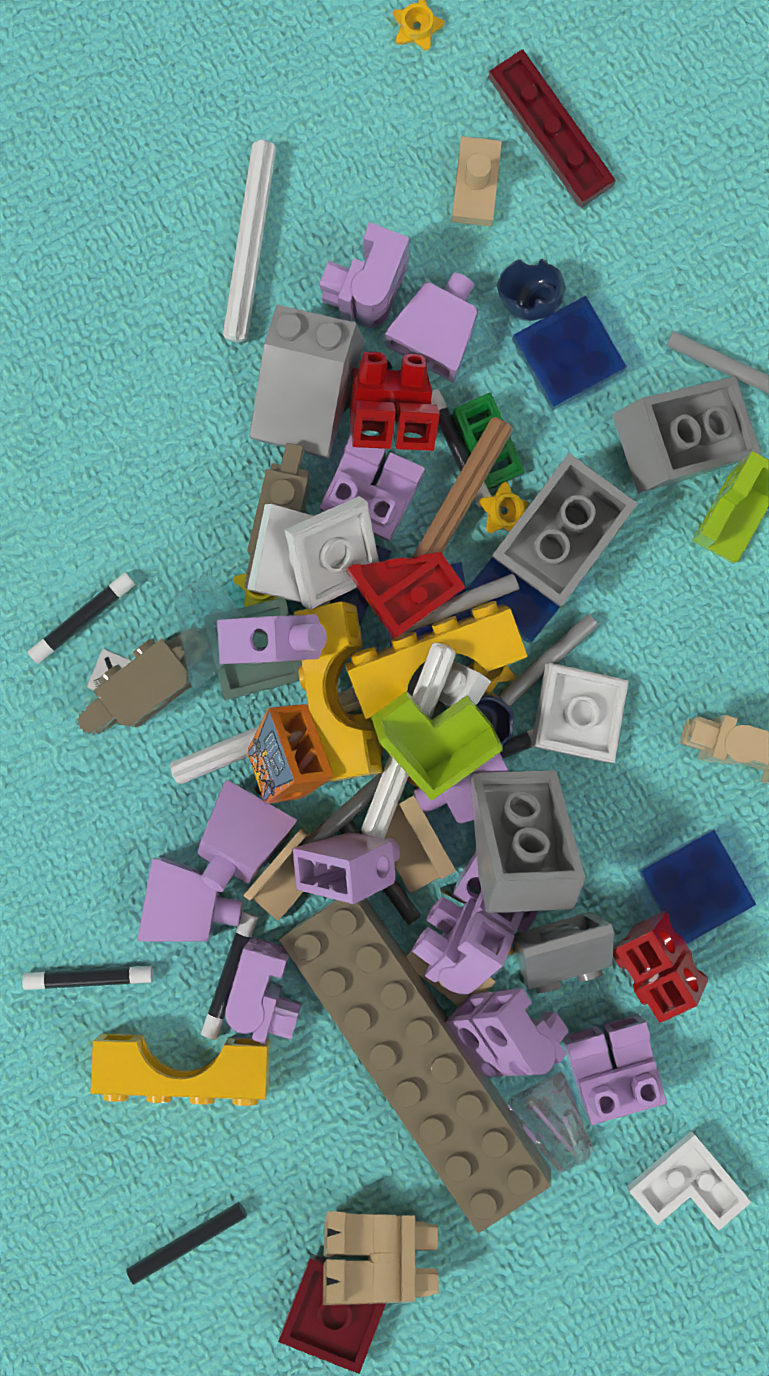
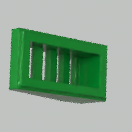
(473, 408)

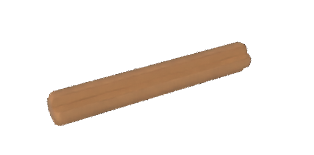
(465, 487)

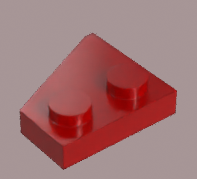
(406, 588)

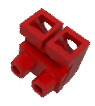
(392, 404)
(661, 967)

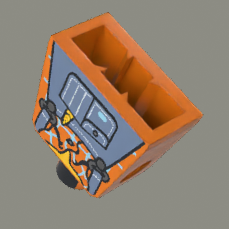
(287, 755)

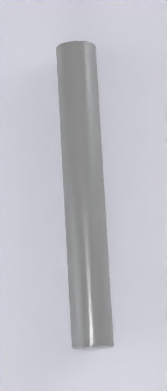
(719, 361)
(469, 600)
(552, 655)

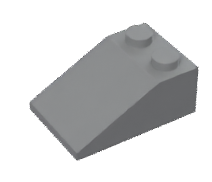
(305, 379)
(685, 433)
(564, 530)
(524, 842)
(564, 950)

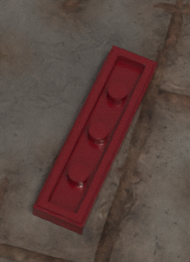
(551, 128)

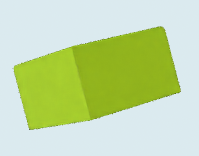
(736, 509)
(440, 749)

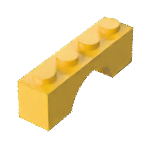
(486, 637)
(348, 747)
(127, 1067)

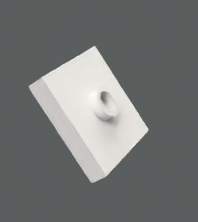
(327, 547)
(272, 563)
(579, 713)

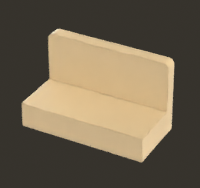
(421, 852)
(276, 886)

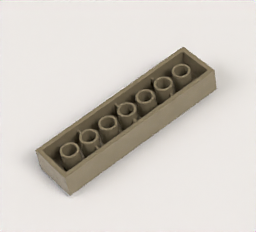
(418, 1060)

